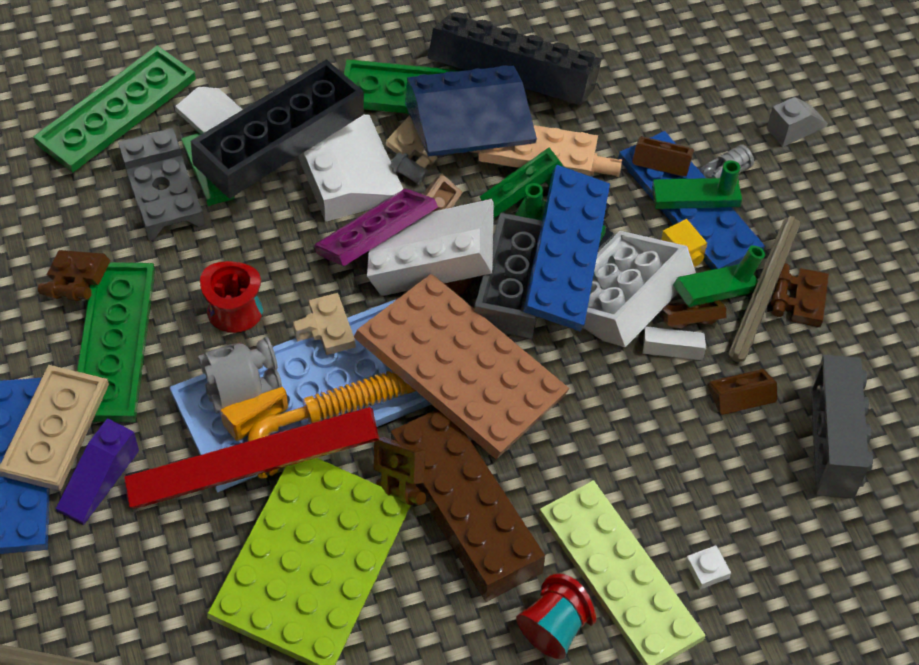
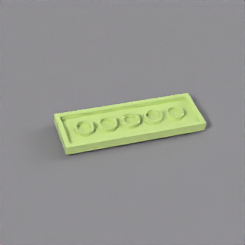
(621, 575)

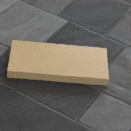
(53, 427)

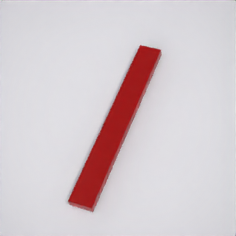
(252, 458)

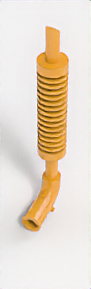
(334, 402)

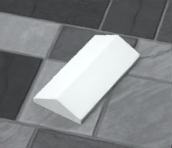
(206, 108)

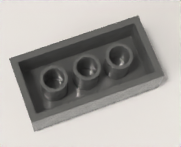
(505, 290)
(840, 427)

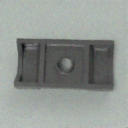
(157, 161)

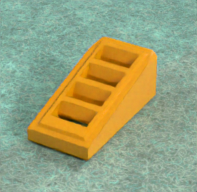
(241, 416)

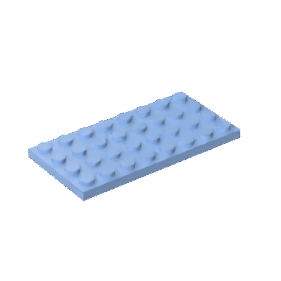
(303, 373)

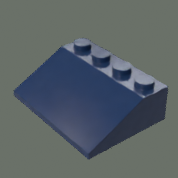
(470, 110)

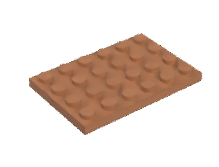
(462, 364)

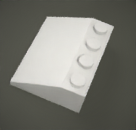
(350, 170)
(443, 243)
(633, 285)

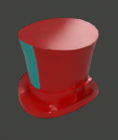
(232, 295)
(557, 615)

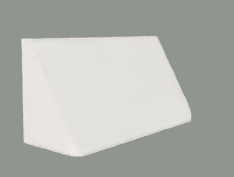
(674, 343)

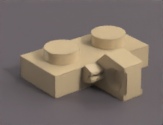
(326, 323)

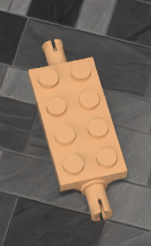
(572, 148)

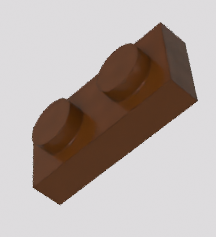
(680, 315)

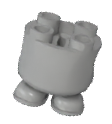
(234, 373)

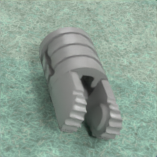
(739, 154)

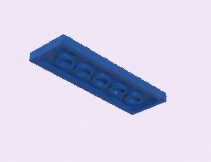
(721, 228)
(567, 248)
(22, 504)

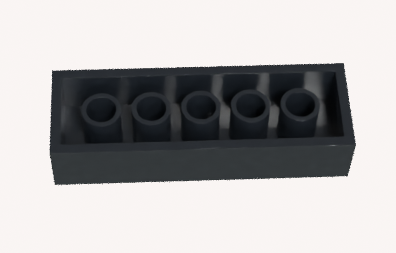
(540, 64)
(277, 128)

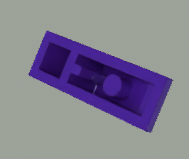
(98, 470)

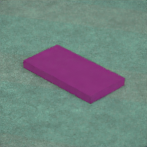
(375, 226)

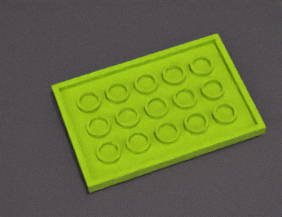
(310, 562)

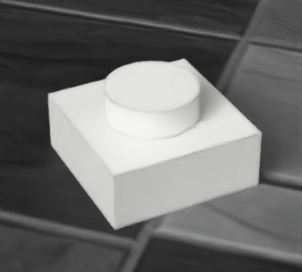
(708, 567)

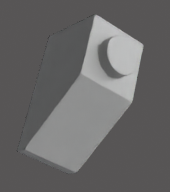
(793, 121)

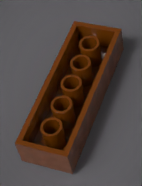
(472, 507)

